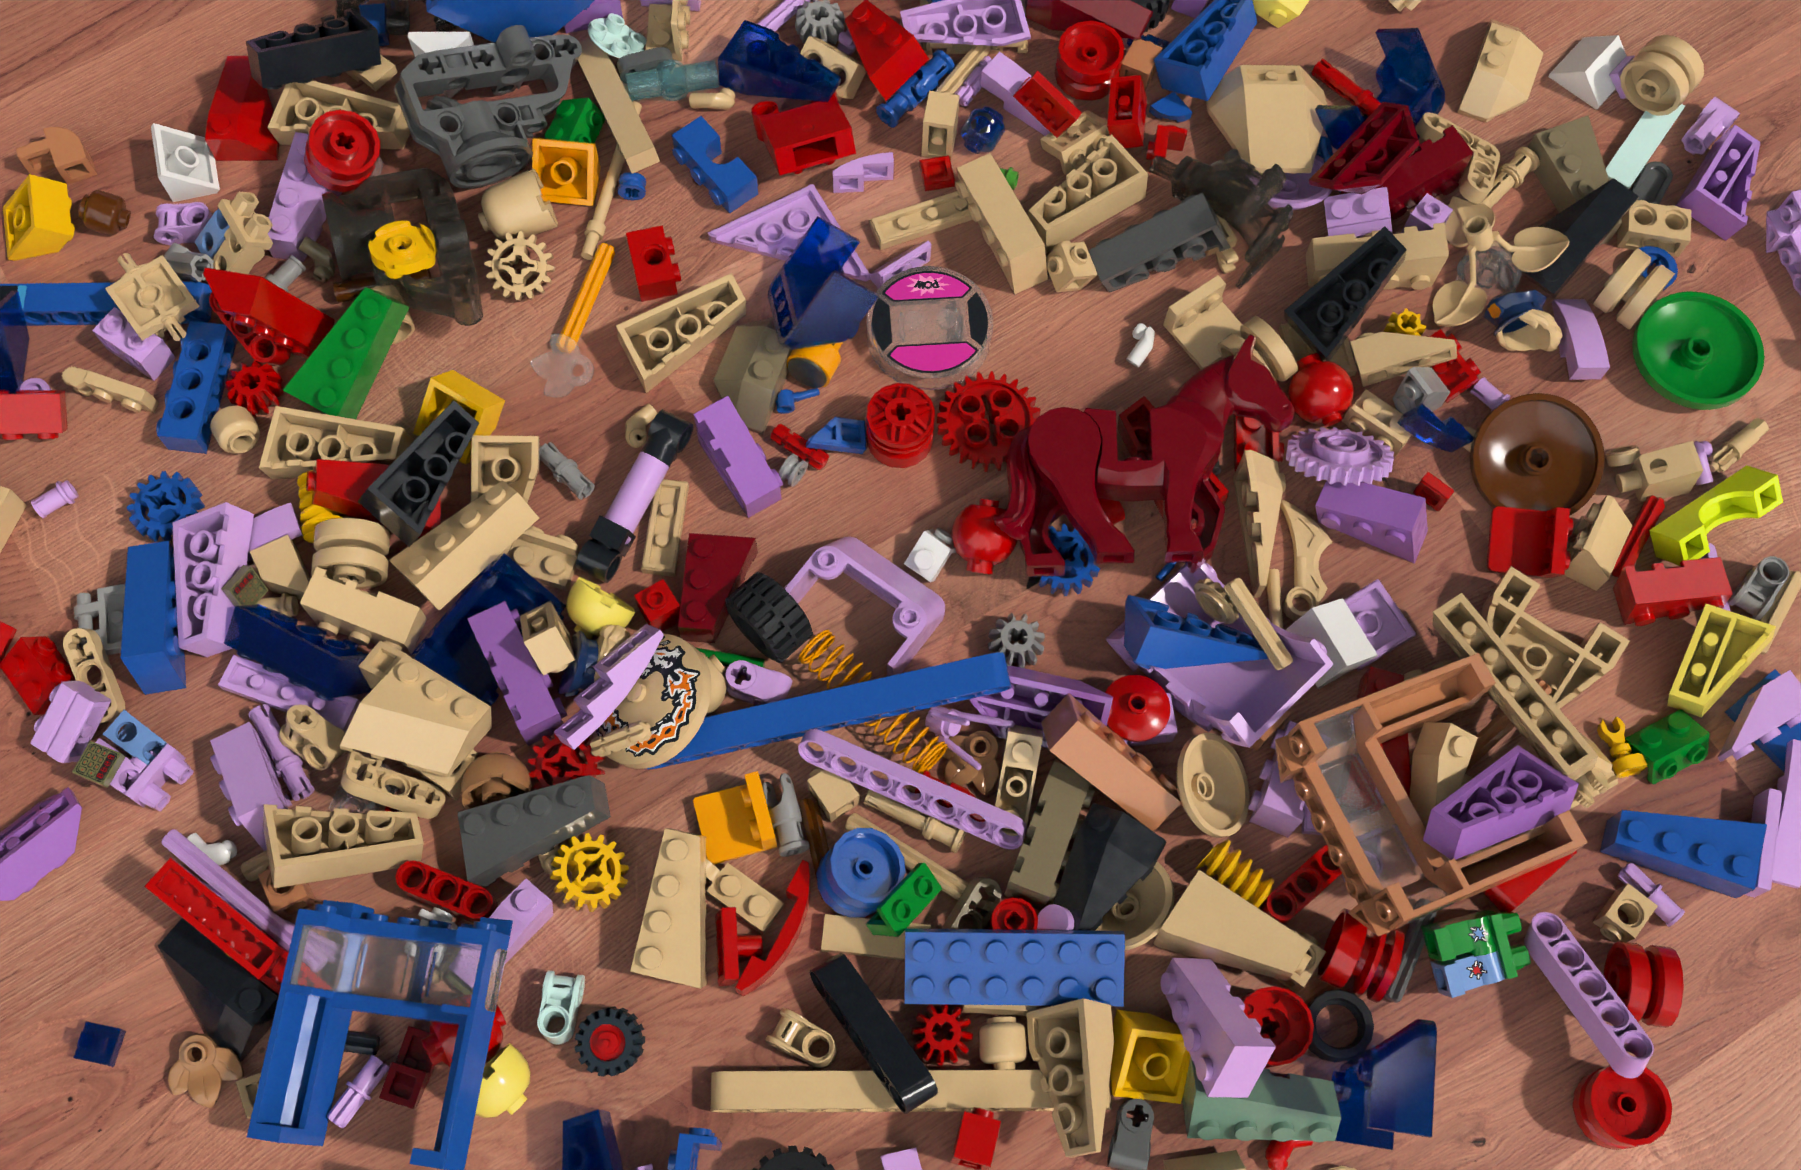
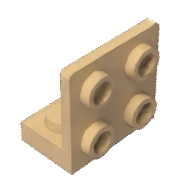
(668, 27)
(1202, 322)

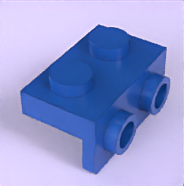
(688, 1148)

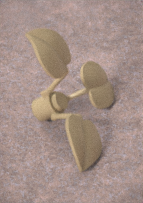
(1472, 225)

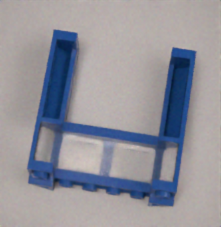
(360, 962)

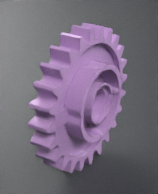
(1339, 456)

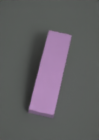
(617, 677)
(1788, 847)

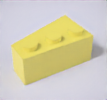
(1716, 657)

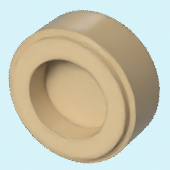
(1622, 455)

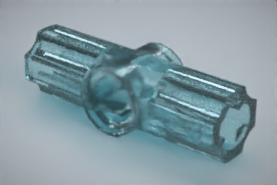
(672, 80)

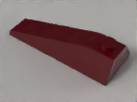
(1123, 15)

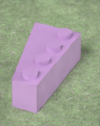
(206, 556)
(1215, 1029)

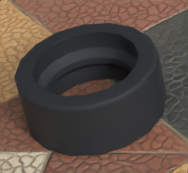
(1364, 1022)

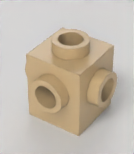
(1070, 266)

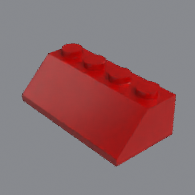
(269, 310)

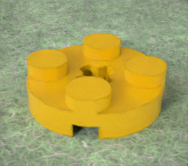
(397, 262)

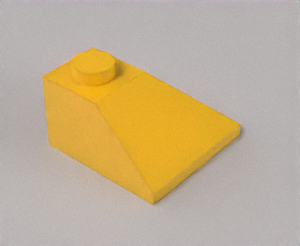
(1148, 1058)

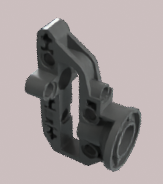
(479, 144)

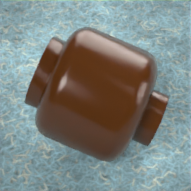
(104, 212)

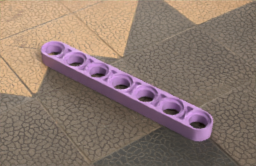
(895, 789)

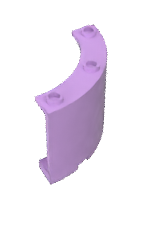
(1233, 696)

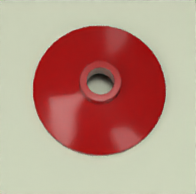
(1133, 723)

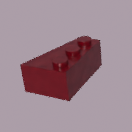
(712, 572)

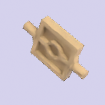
(152, 297)

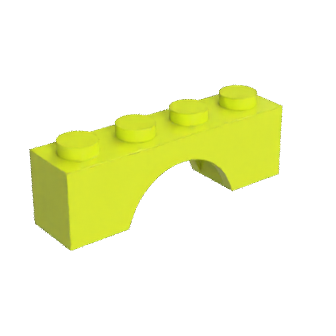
(1742, 495)

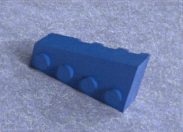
(150, 619)
(1692, 849)

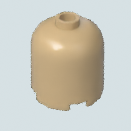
(517, 207)

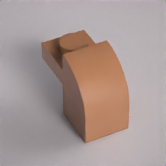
(61, 151)

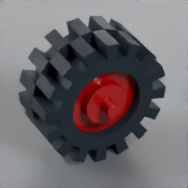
(609, 1041)

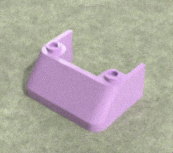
(916, 606)

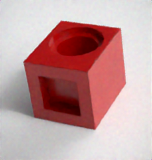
(658, 606)

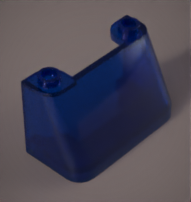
(451, 643)

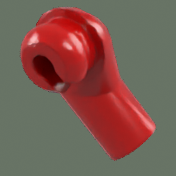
(1279, 1152)

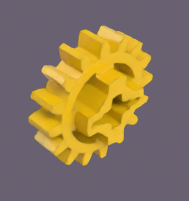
(579, 862)

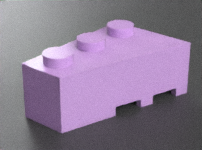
(247, 778)

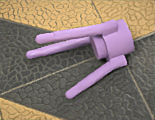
(949, 722)

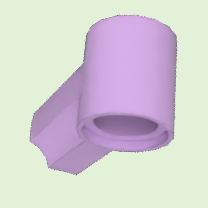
(1711, 123)

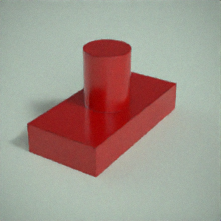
(732, 946)

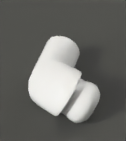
(218, 852)

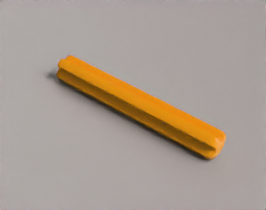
(588, 291)

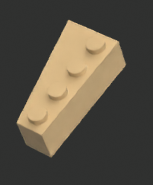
(1422, 264)
(337, 844)
(673, 923)

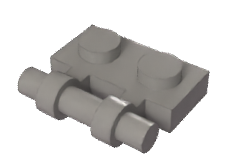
(110, 612)

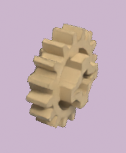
(519, 252)

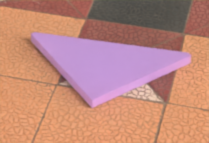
(780, 227)

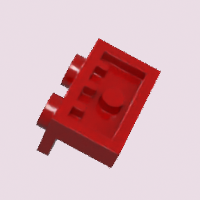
(1047, 104)
(1457, 373)
(1253, 435)

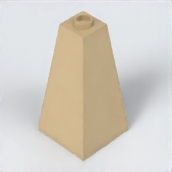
(1231, 932)

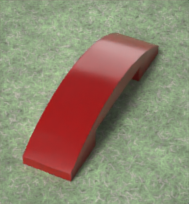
(759, 971)

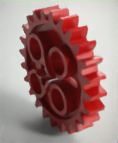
(960, 425)

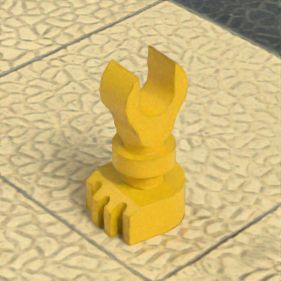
(1625, 763)

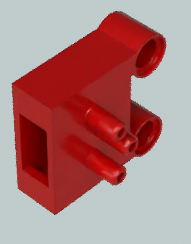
(803, 134)

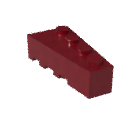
(1430, 170)

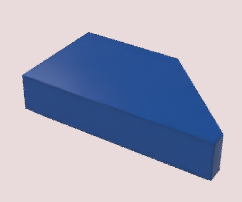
(840, 436)

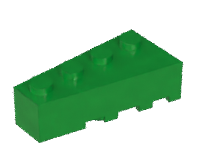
(350, 356)

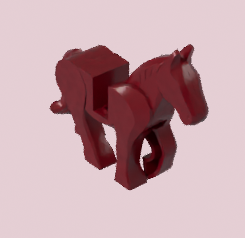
(1073, 461)

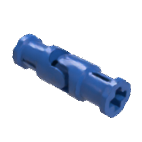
(915, 88)

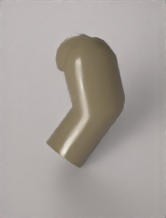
(322, 259)

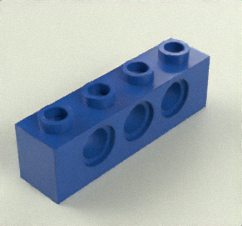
(203, 402)

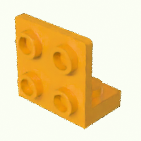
(735, 821)

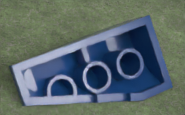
(1173, 641)

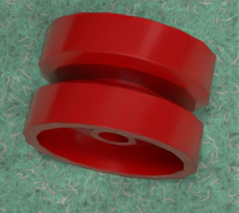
(1088, 59)
(341, 150)
(1646, 981)
(1622, 1110)

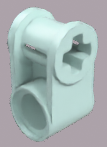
(560, 999)

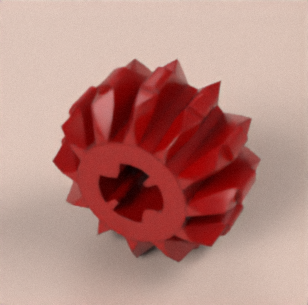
(255, 387)
(944, 1047)

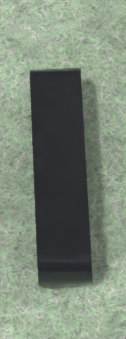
(874, 1033)

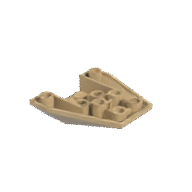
(1270, 115)

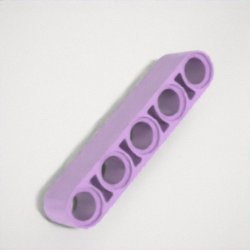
(1592, 1009)

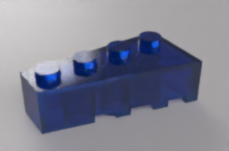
(297, 652)

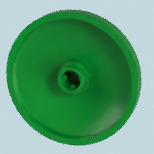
(1698, 350)

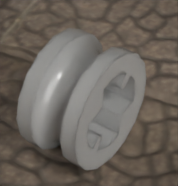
(793, 470)

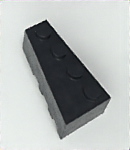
(314, 51)
(1341, 298)
(414, 481)

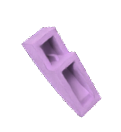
(1002, 79)
(1581, 339)

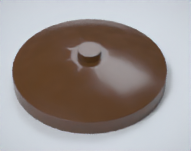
(1537, 454)

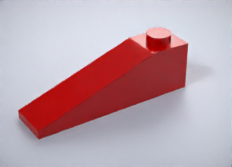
(240, 116)

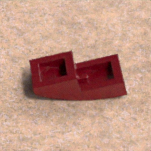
(410, 1072)

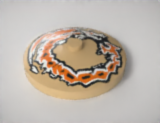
(670, 697)

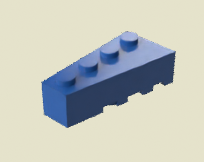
(1206, 48)

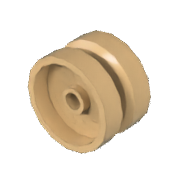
(1662, 75)
(1633, 288)
(1268, 348)
(352, 551)

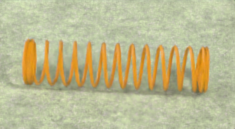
(929, 758)

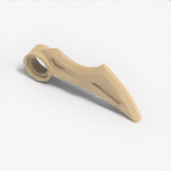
(1308, 544)

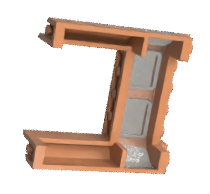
(1372, 821)

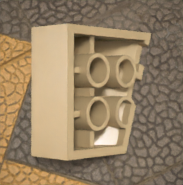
(418, 720)

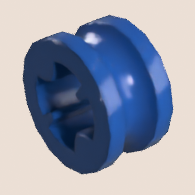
(632, 186)

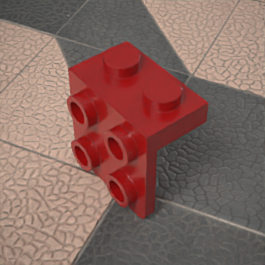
(1529, 541)

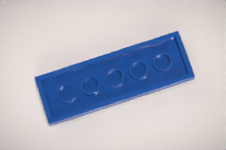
(1013, 966)

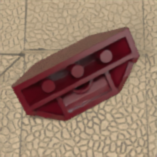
(1370, 152)

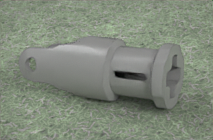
(786, 817)

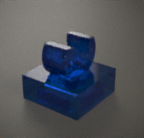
(99, 1044)

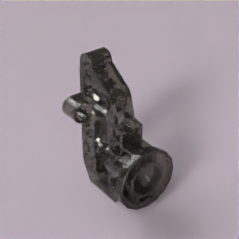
(358, 215)

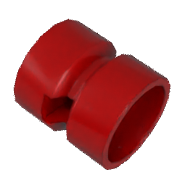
(1014, 915)

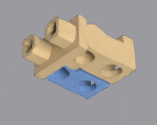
(236, 234)

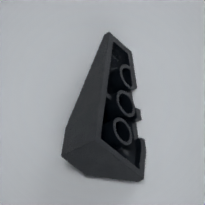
(1586, 226)
(1105, 863)
(223, 993)

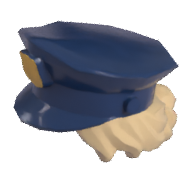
(1522, 322)
(587, 653)

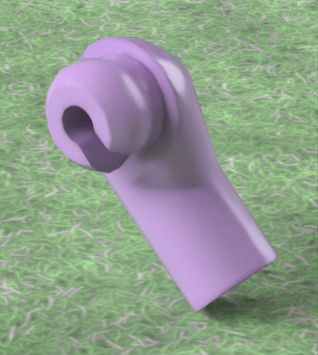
(1704, 450)

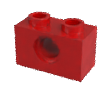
(1127, 110)
(651, 246)
(976, 1139)

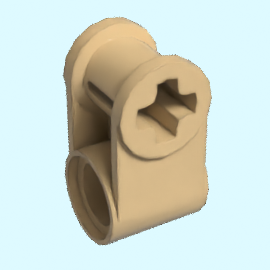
(315, 740)
(796, 1035)

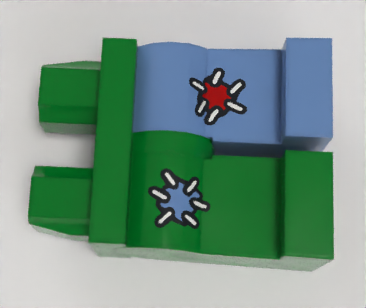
(1474, 951)

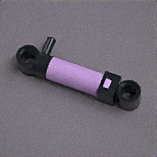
(614, 532)

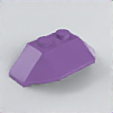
(1035, 696)
(38, 843)

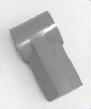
(187, 264)

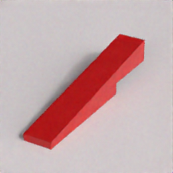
(220, 923)

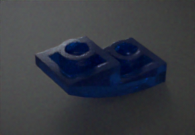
(1425, 426)

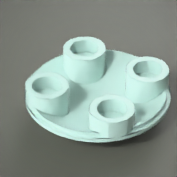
(615, 37)

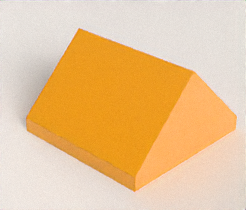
(566, 170)

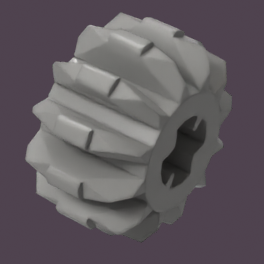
(820, 21)
(1017, 631)

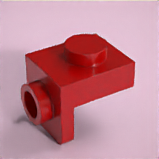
(1166, 138)

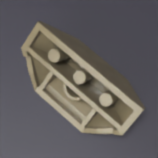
(753, 372)

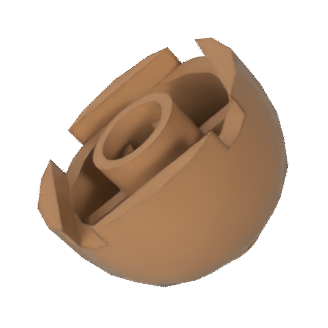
(493, 779)

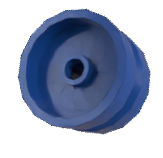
(860, 872)

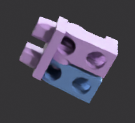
(150, 765)

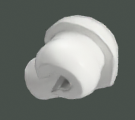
(1144, 345)

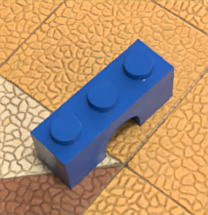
(727, 183)

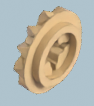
(1215, 601)

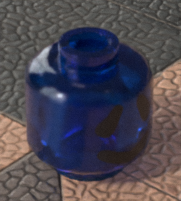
(982, 130)

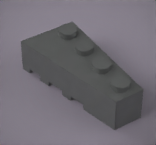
(1159, 243)
(518, 828)

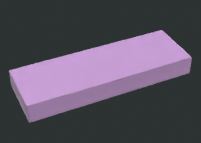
(1766, 811)

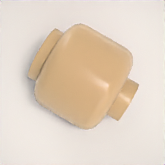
(235, 429)
(1002, 1043)

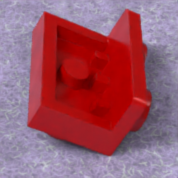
(35, 670)

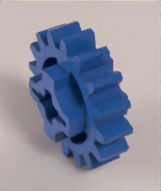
(165, 505)
(1076, 574)

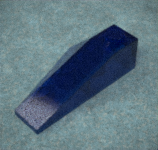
(765, 66)

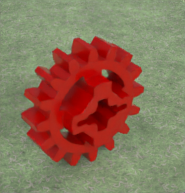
(567, 755)

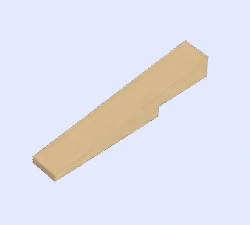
(617, 107)

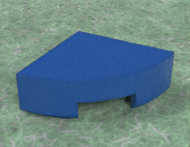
(1171, 108)

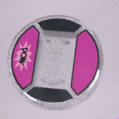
(929, 327)

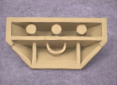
(1500, 73)

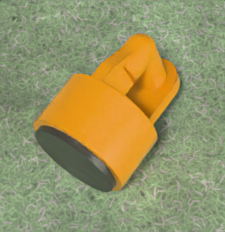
(814, 364)

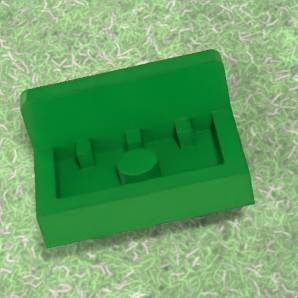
(576, 121)
(1670, 745)
(905, 902)

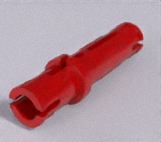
(1345, 87)

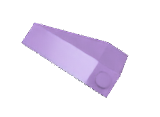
(968, 22)

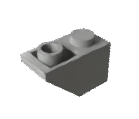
(1419, 387)

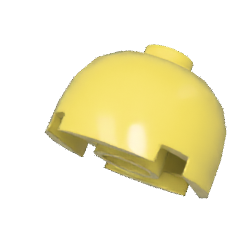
(595, 608)
(503, 1083)

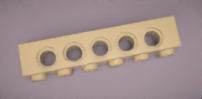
(1515, 689)

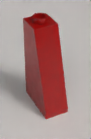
(342, 483)

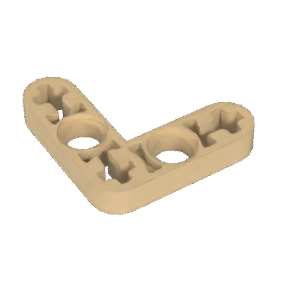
(1483, 165)
(376, 778)

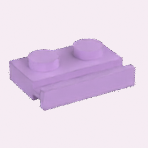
(1358, 213)

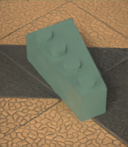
(1275, 1110)

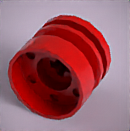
(895, 440)
(1368, 958)
(1290, 1021)

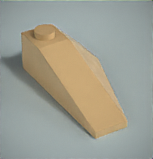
(1075, 1060)

